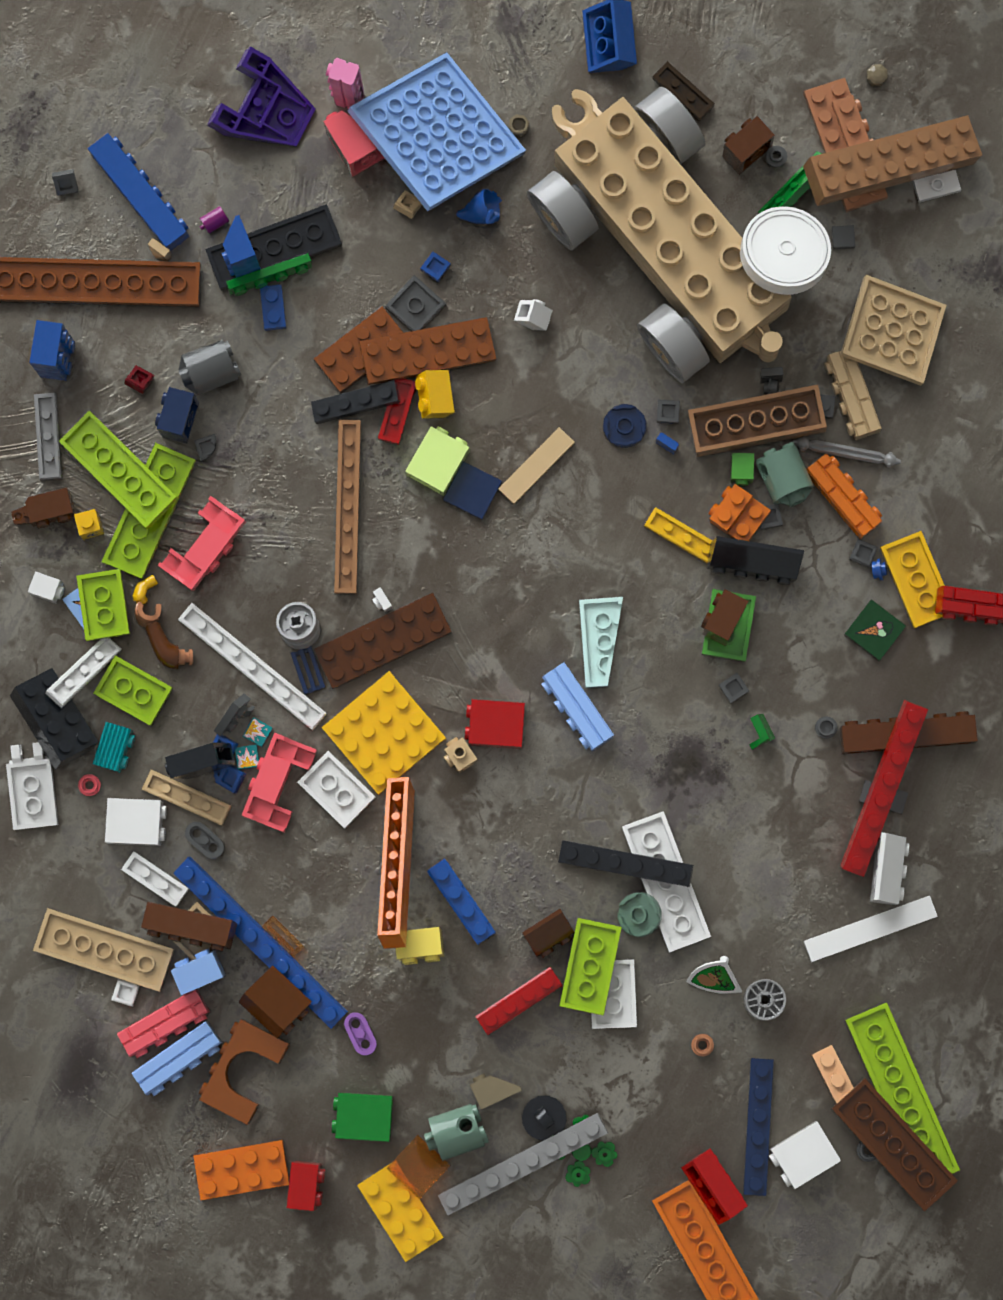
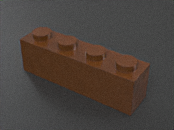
(188, 925)

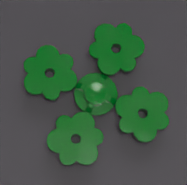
(584, 1153)

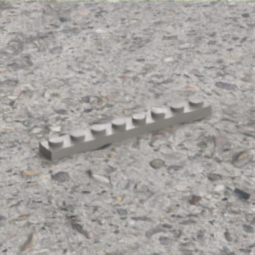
(523, 1164)

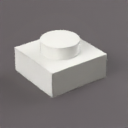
(381, 600)

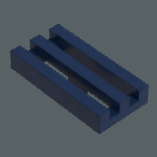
(302, 652)

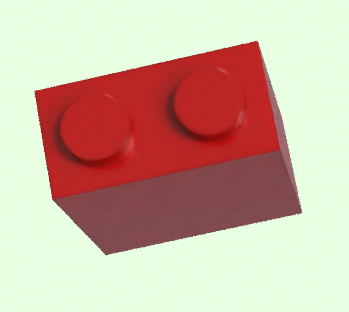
(495, 724)

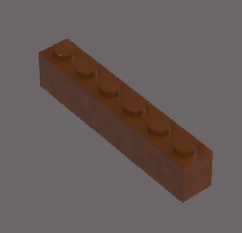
(933, 733)

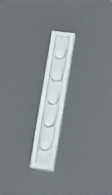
(870, 928)

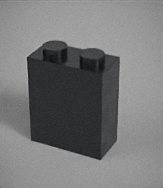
(199, 761)

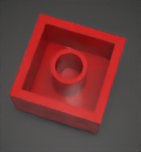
(305, 1185)

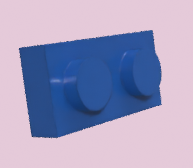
(273, 307)

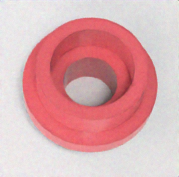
(84, 780)

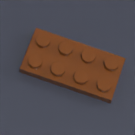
(343, 359)

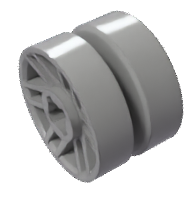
(298, 625)
(775, 995)

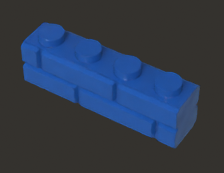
(461, 902)

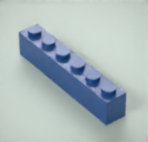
(138, 192)

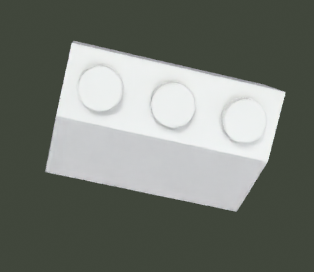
(889, 869)

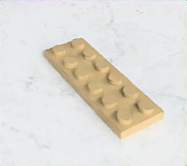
(103, 950)

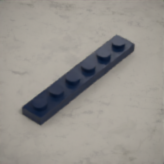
(758, 1127)

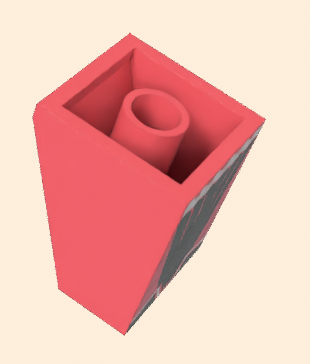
(351, 142)

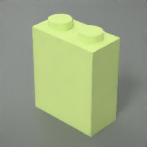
(437, 460)

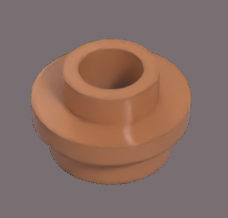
(702, 1037)

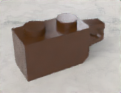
(45, 508)

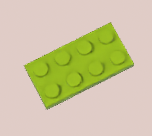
(590, 966)

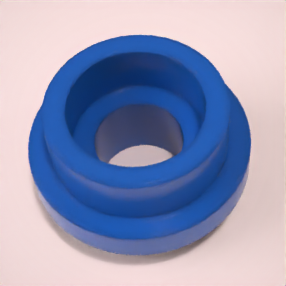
(879, 569)

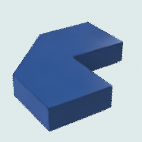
(229, 777)

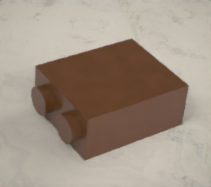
(275, 1002)

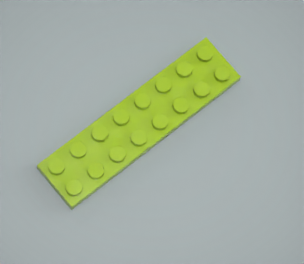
(897, 1078)

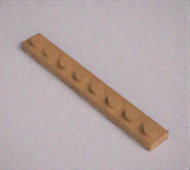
(347, 507)

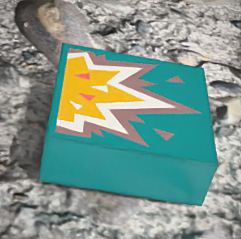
(257, 732)
(247, 757)

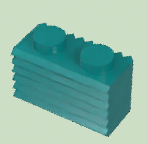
(114, 747)

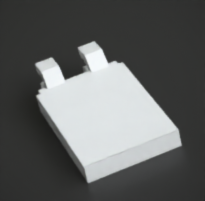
(31, 789)

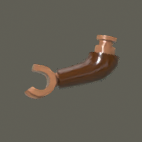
(166, 652)

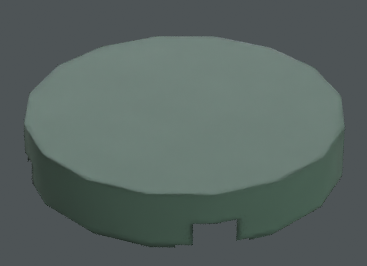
(639, 914)

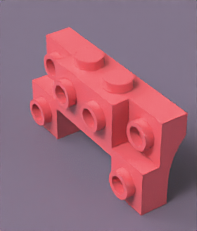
(208, 548)
(271, 780)

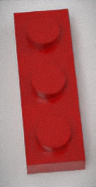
(397, 414)

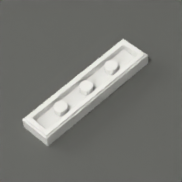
(83, 671)

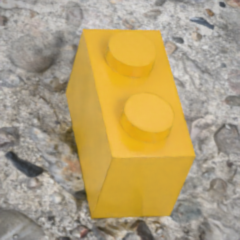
(434, 394)

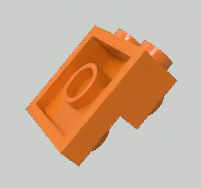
(738, 514)

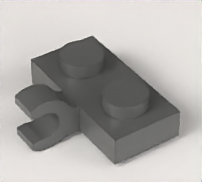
(235, 711)

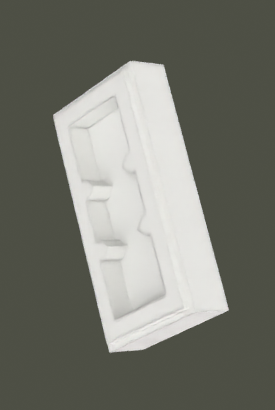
(937, 186)

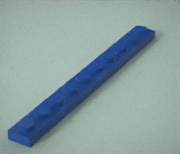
(259, 940)

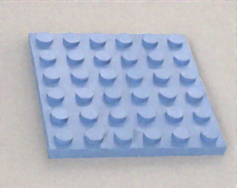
(436, 131)

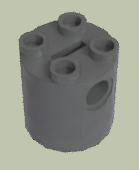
(208, 367)

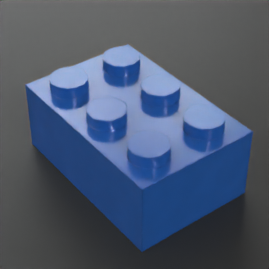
(52, 350)

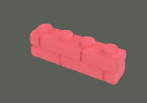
(163, 1023)

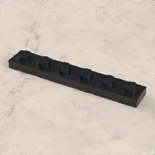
(626, 863)

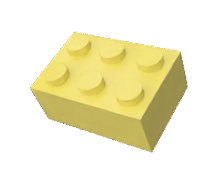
(422, 944)

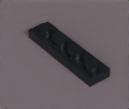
(355, 402)

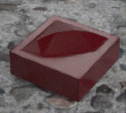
(139, 379)

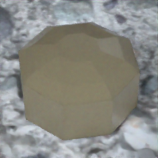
(877, 75)
(519, 125)

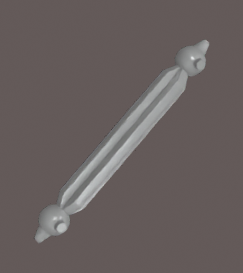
(847, 451)

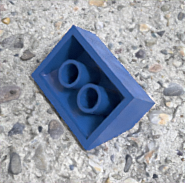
(609, 36)
(238, 250)

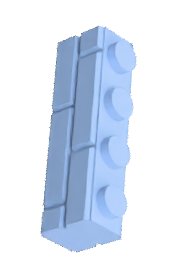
(577, 706)
(177, 1058)

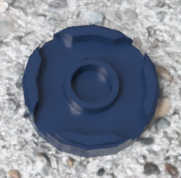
(624, 426)

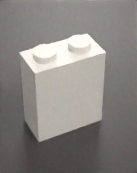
(135, 822)
(804, 1155)

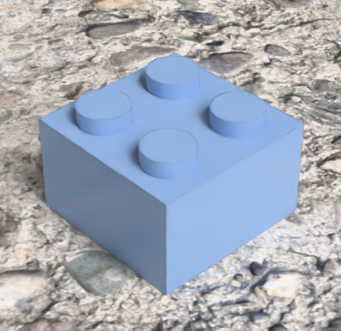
(197, 972)

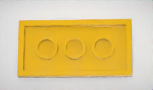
(914, 577)
(400, 1213)

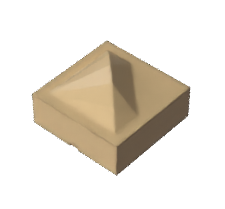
(407, 204)
(159, 250)

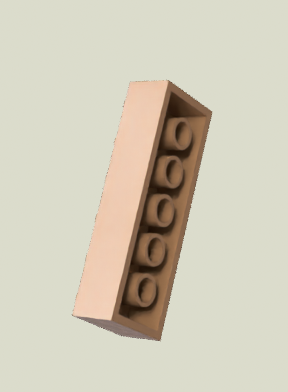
(757, 420)

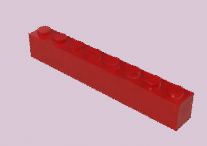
(883, 788)

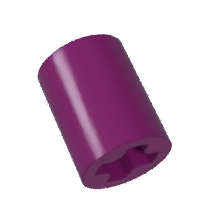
(213, 220)

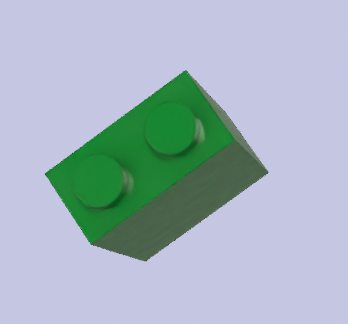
(363, 1117)

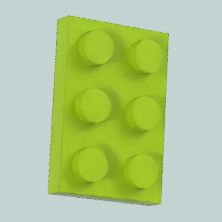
(103, 605)
(133, 690)

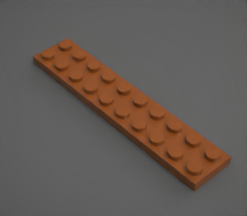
(100, 281)

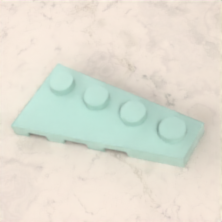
(599, 633)

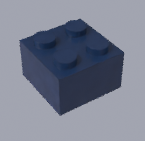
(177, 415)

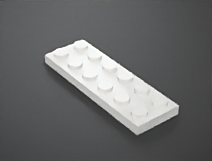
(681, 914)

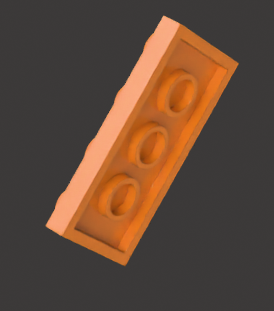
(241, 1170)

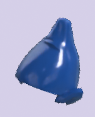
(482, 208)

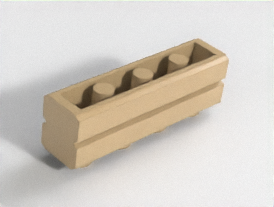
(853, 395)

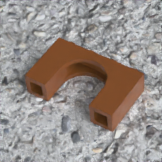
(218, 1091)

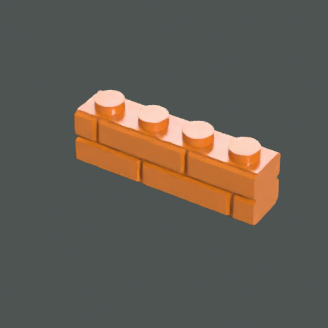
(843, 496)

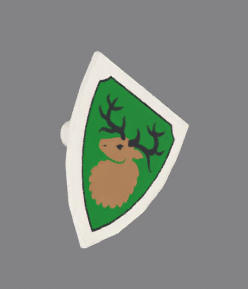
(715, 977)

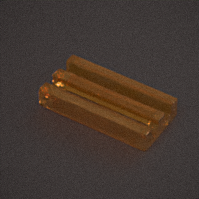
(294, 952)

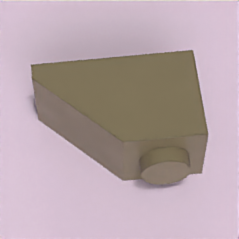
(492, 1090)

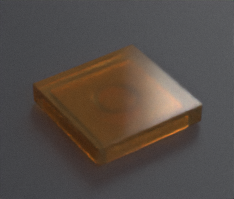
(418, 1167)

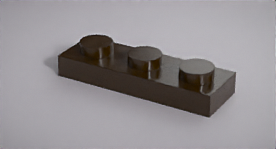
(687, 93)

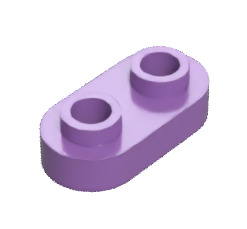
(359, 1034)

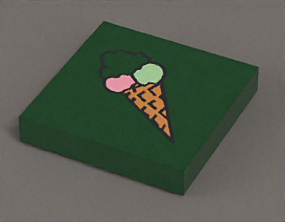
(875, 630)

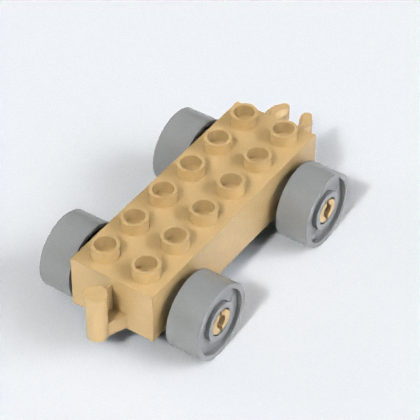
(633, 180)

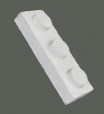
(155, 879)

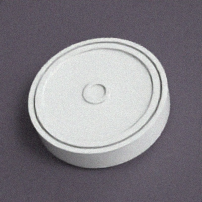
(785, 250)

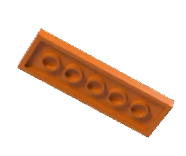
(703, 1245)

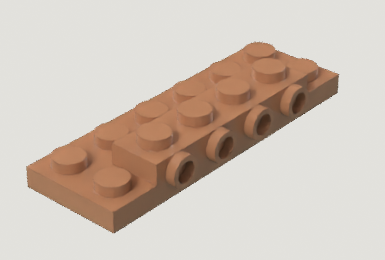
(839, 127)

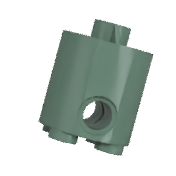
(785, 475)
(448, 1132)

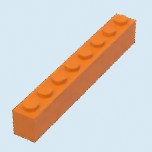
(396, 863)

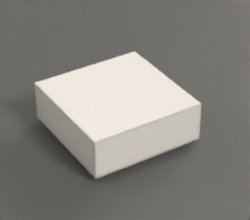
(125, 992)

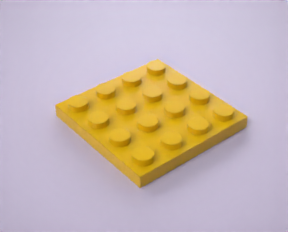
(383, 732)

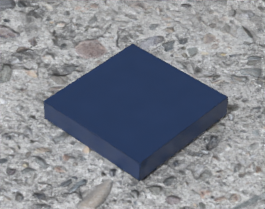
(472, 490)

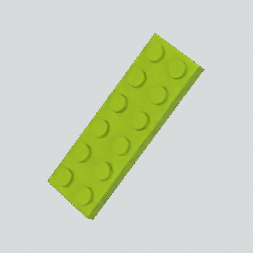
(118, 470)
(132, 543)

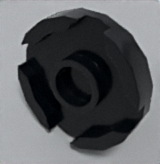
(543, 1117)

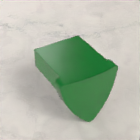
(763, 730)

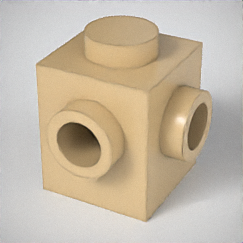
(459, 754)

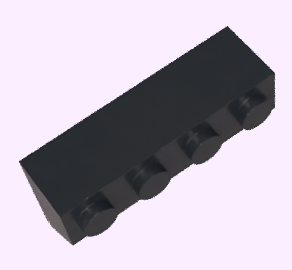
(755, 560)

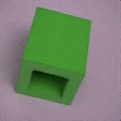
(742, 468)

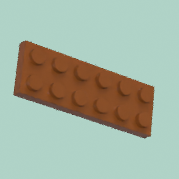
(427, 349)

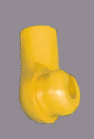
(142, 587)

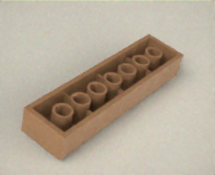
(892, 160)

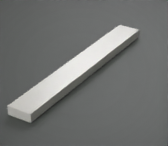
(252, 666)

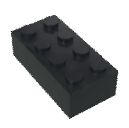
(58, 730)

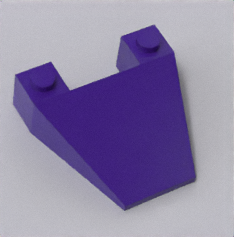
(272, 108)

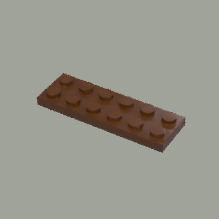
(382, 640)
(894, 1144)

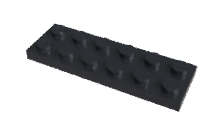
(301, 234)

